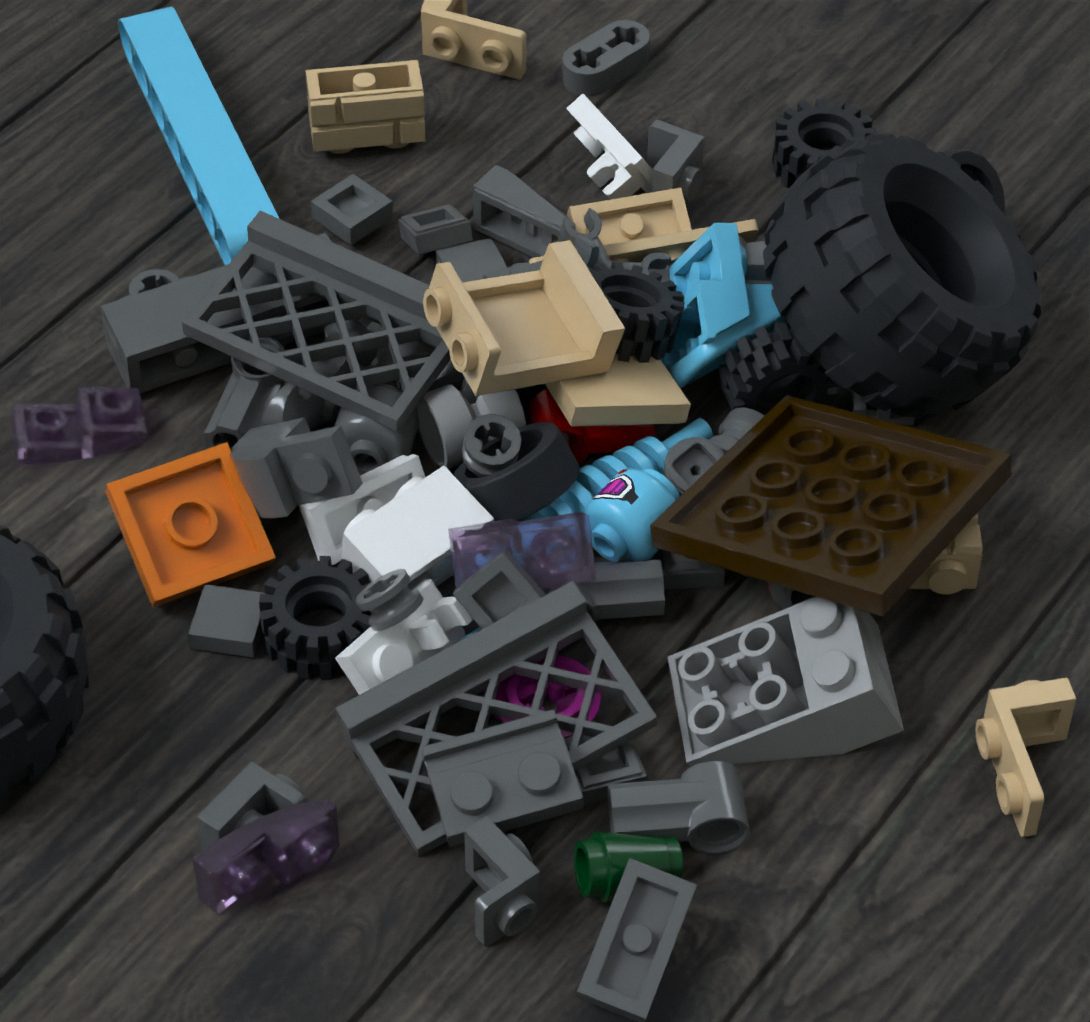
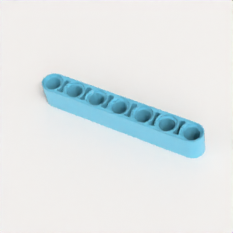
(195, 127)

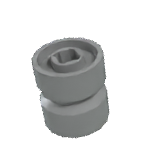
(448, 412)

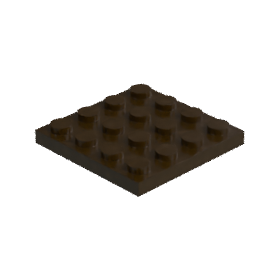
(832, 503)

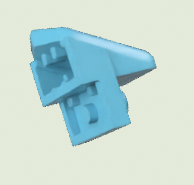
(717, 304)

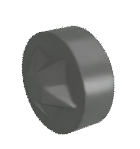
(689, 461)

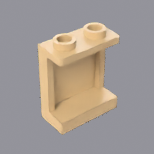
(525, 324)

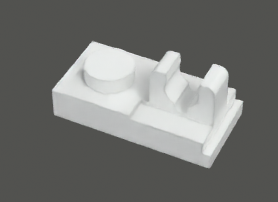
(620, 158)
(329, 518)
(388, 652)

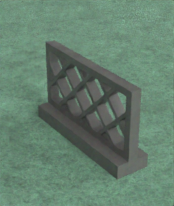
(353, 289)
(480, 665)

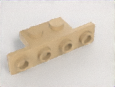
(646, 225)

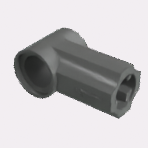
(243, 400)
(623, 589)
(697, 808)

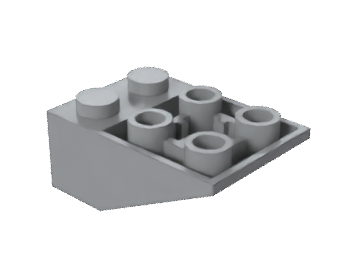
(786, 687)

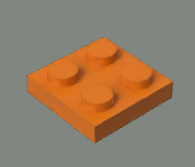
(189, 524)

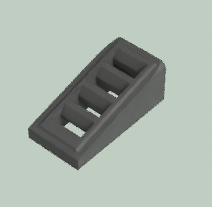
(515, 213)

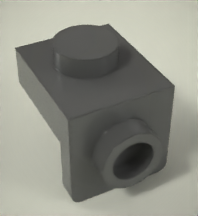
(675, 158)
(507, 876)

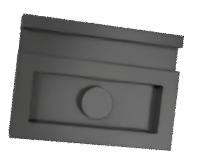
(503, 772)

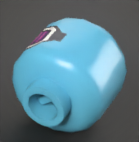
(625, 510)

